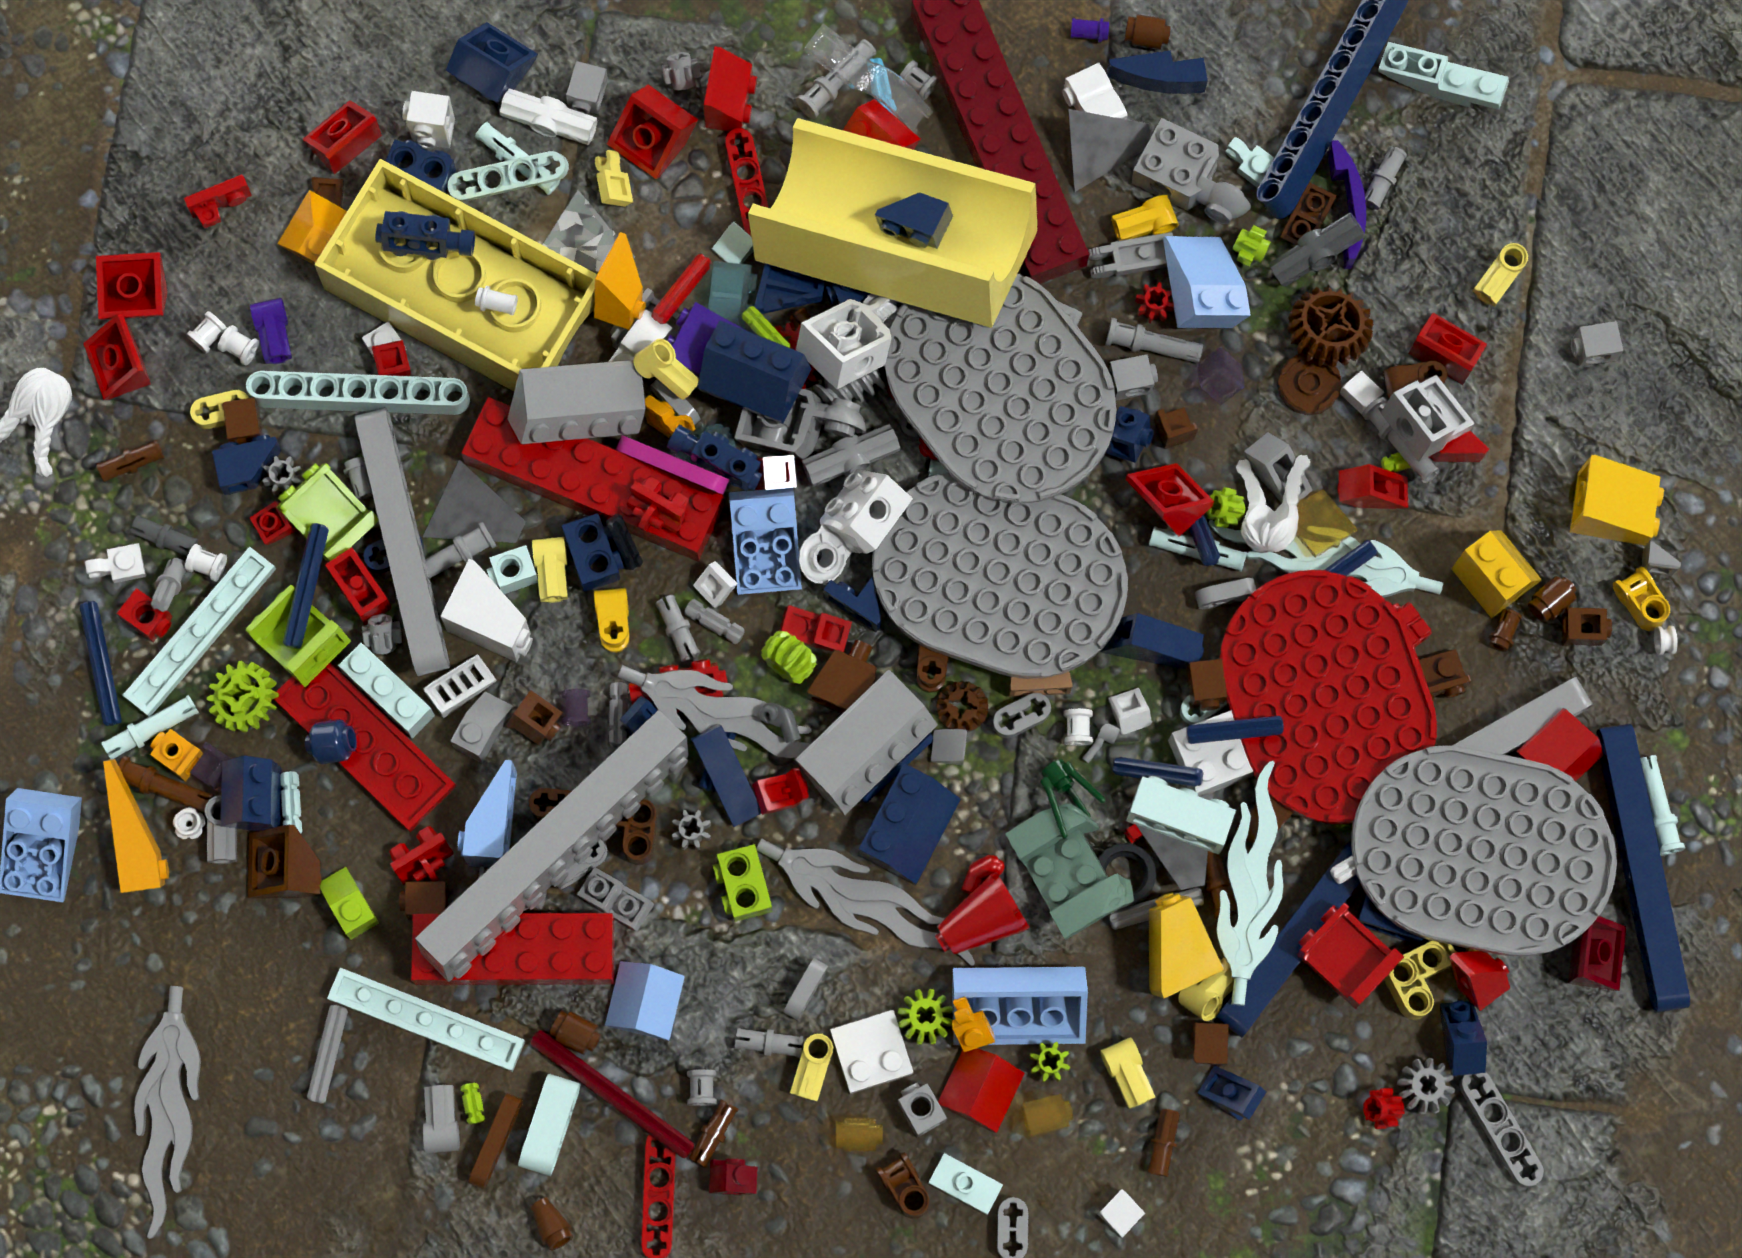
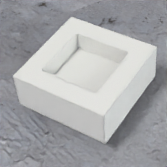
(381, 335)
(715, 584)

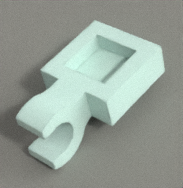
(1253, 164)

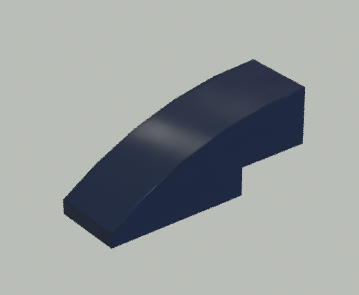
(1159, 73)

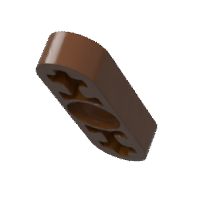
(495, 1141)

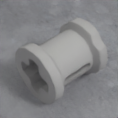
(928, 83)
(701, 1087)

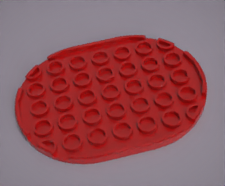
(1341, 679)

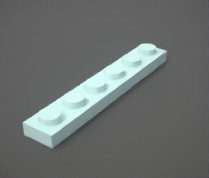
(199, 632)
(426, 1019)

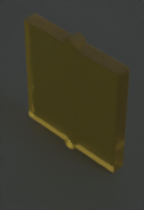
(1322, 524)

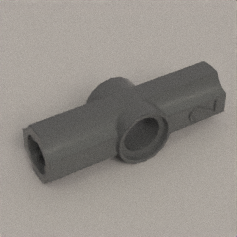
(1317, 249)

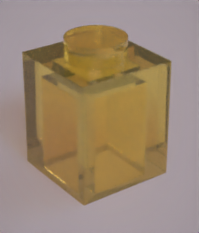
(1046, 1115)

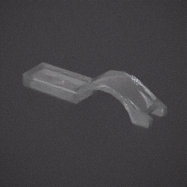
(866, 76)

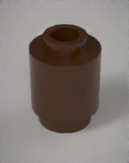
(1147, 31)
(1552, 599)
(575, 1032)

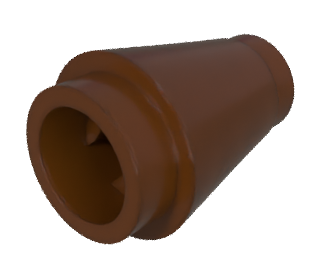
(551, 1225)

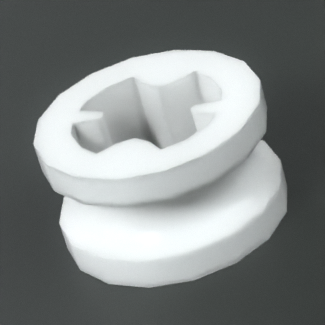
(1665, 640)

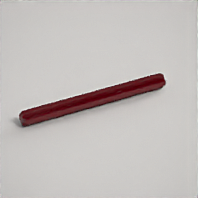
(612, 1094)

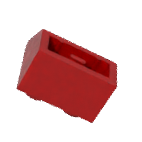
(878, 123)

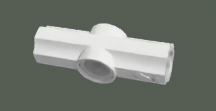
(548, 116)

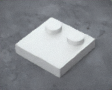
(871, 1051)

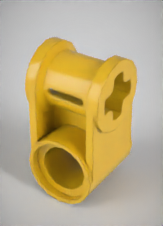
(1642, 596)
(612, 614)

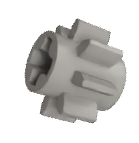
(681, 71)
(281, 467)
(381, 634)
(695, 838)

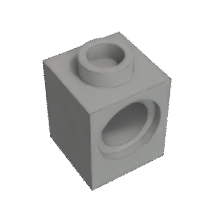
(586, 88)
(1597, 343)
(1133, 377)
(921, 1124)

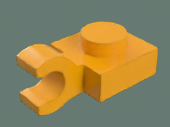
(663, 418)
(971, 1028)

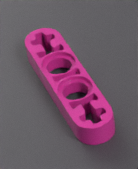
(672, 464)

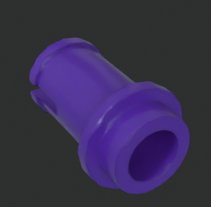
(1090, 29)

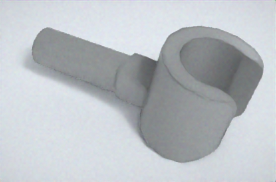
(1107, 733)

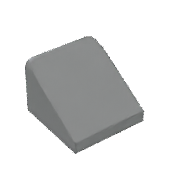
(1659, 561)
(949, 746)

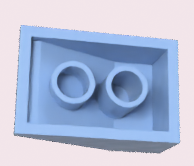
(1204, 283)
(490, 824)

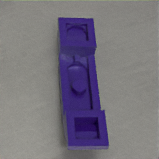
(1343, 168)

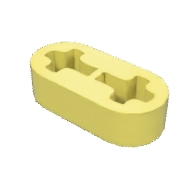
(214, 403)

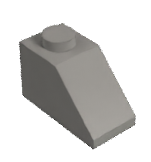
(1272, 463)
(481, 726)

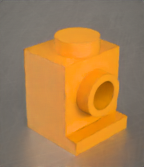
(183, 761)

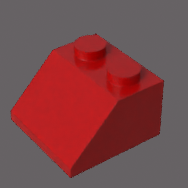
(728, 91)
(651, 131)

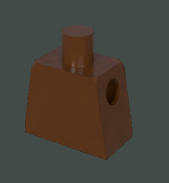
(843, 678)

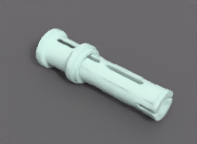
(1663, 820)

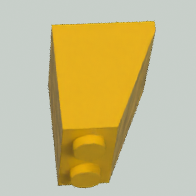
(1616, 502)
(1495, 572)
(1178, 946)

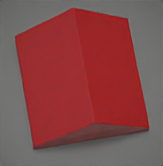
(343, 136)
(131, 285)
(1448, 345)
(116, 359)
(1171, 495)
(1564, 745)
(981, 1088)

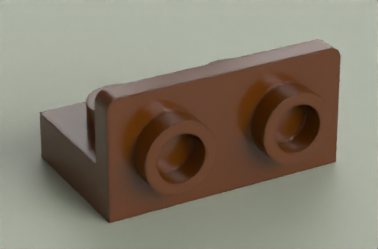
(1445, 674)

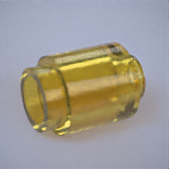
(858, 1134)

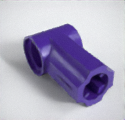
(271, 323)

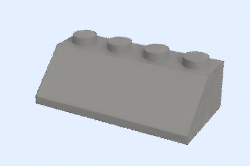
(577, 402)
(866, 742)

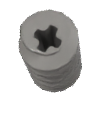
(850, 390)

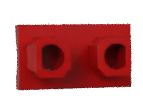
(654, 508)
(421, 860)

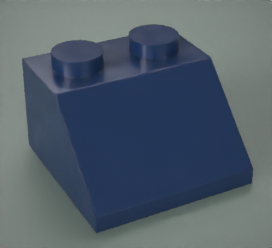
(490, 61)
(251, 793)

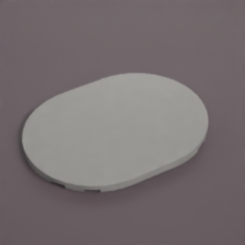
(1007, 405)
(1001, 581)
(1483, 851)

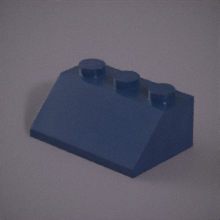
(752, 372)
(909, 824)

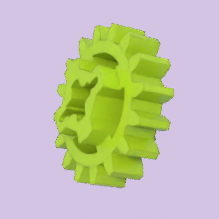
(252, 701)

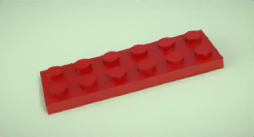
(384, 757)

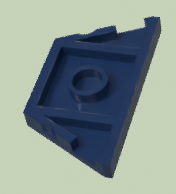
(787, 289)

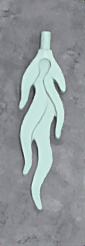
(1385, 574)
(1251, 891)

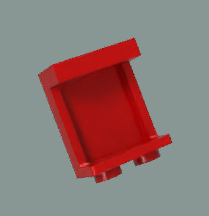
(1348, 955)

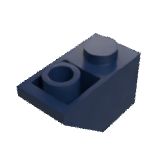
(916, 218)
(242, 465)
(1463, 1038)

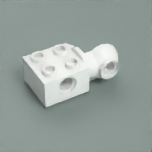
(849, 338)
(852, 523)

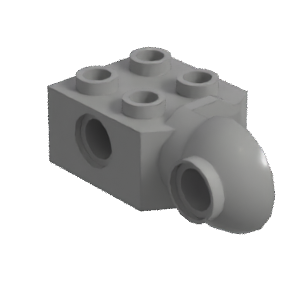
(1183, 168)
(801, 427)

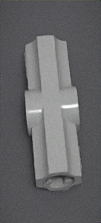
(851, 454)

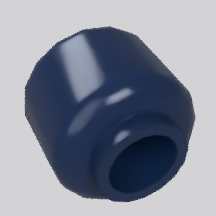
(331, 741)

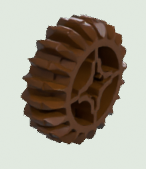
(1340, 340)

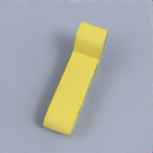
(1418, 972)

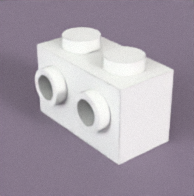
(429, 119)

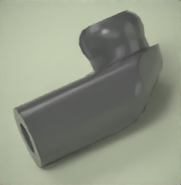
(781, 717)

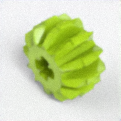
(788, 657)
(926, 1028)

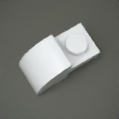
(639, 336)

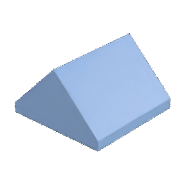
(645, 1000)

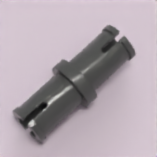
(162, 535)

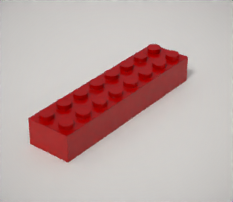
(588, 479)

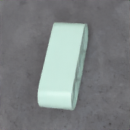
(549, 1124)

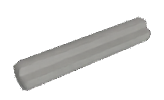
(1140, 912)
(327, 1054)

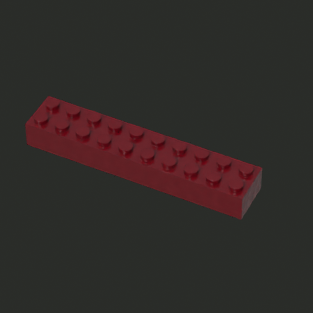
(998, 125)

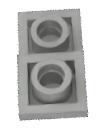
(613, 897)

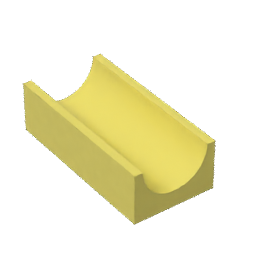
(830, 229)
(438, 296)

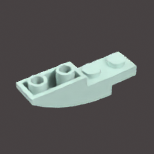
(1439, 78)

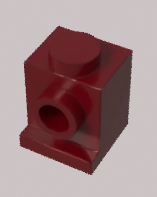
(732, 1177)

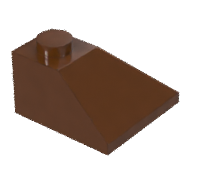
(282, 865)

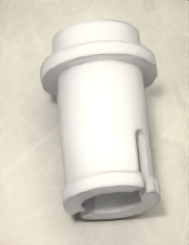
(495, 301)

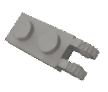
(1130, 256)

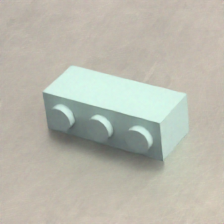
(386, 690)
(1181, 814)

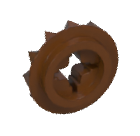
(971, 718)

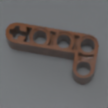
(632, 830)

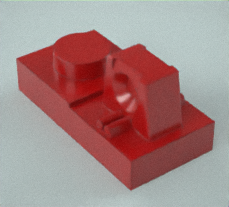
(206, 202)

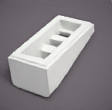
(443, 682)

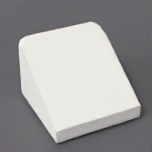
(1361, 391)
(1130, 711)
(1121, 1213)

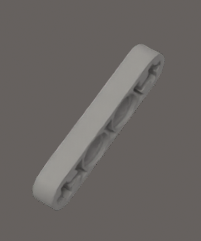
(1496, 1130)

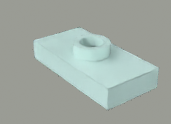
(965, 1184)

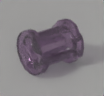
(576, 707)

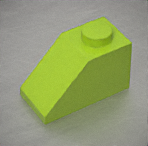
(348, 903)

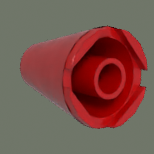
(982, 918)

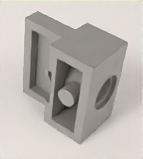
(1426, 416)

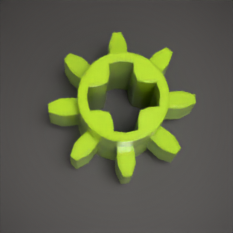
(1251, 245)
(1227, 507)
(1052, 1053)

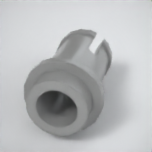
(358, 477)

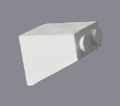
(485, 615)

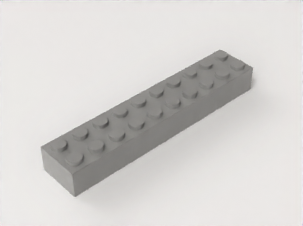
(553, 847)

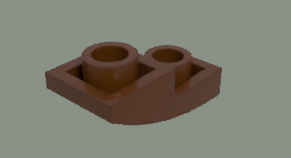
(1309, 213)

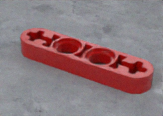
(745, 187)
(654, 1194)

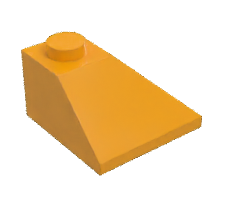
(312, 227)
(619, 287)

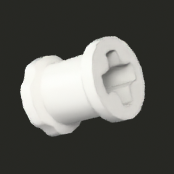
(207, 332)
(238, 345)
(206, 562)
(1078, 727)

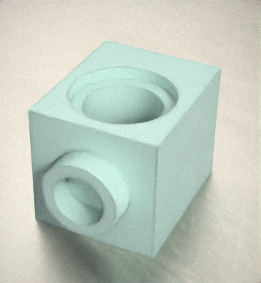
(518, 557)

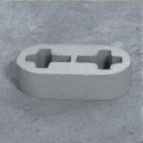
(680, 406)
(1225, 593)
(1025, 722)
(805, 989)
(1020, 1229)

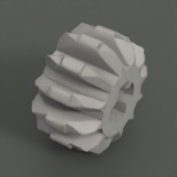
(1414, 1086)

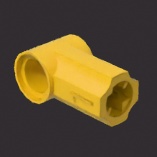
(1153, 217)

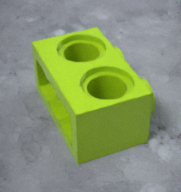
(751, 882)

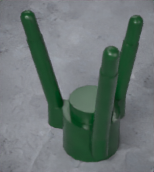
(1060, 777)

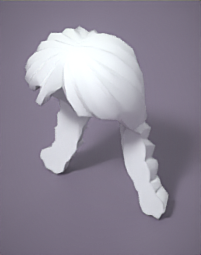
(46, 400)
(1269, 529)

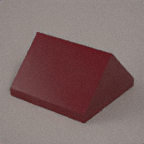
(1598, 956)

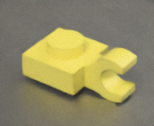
(613, 183)

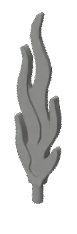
(735, 714)
(851, 896)
(162, 1091)

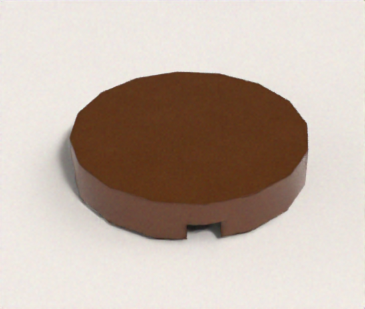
(1307, 386)

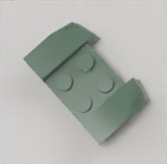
(1069, 869)

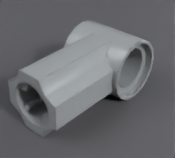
(220, 840)
(440, 1129)

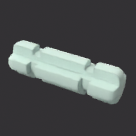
(291, 799)

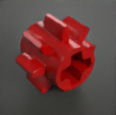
(1152, 311)
(1383, 1108)

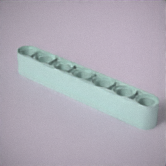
(344, 385)

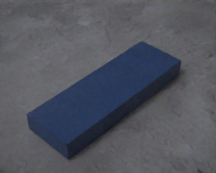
(726, 775)

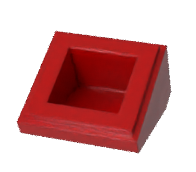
(391, 359)

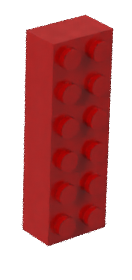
(535, 952)

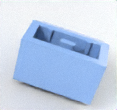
(765, 540)
(38, 844)

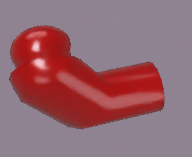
(981, 869)

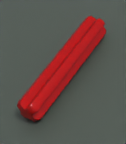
(681, 289)

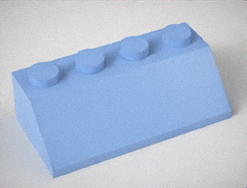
(1027, 1002)

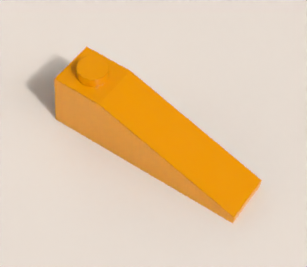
(135, 847)

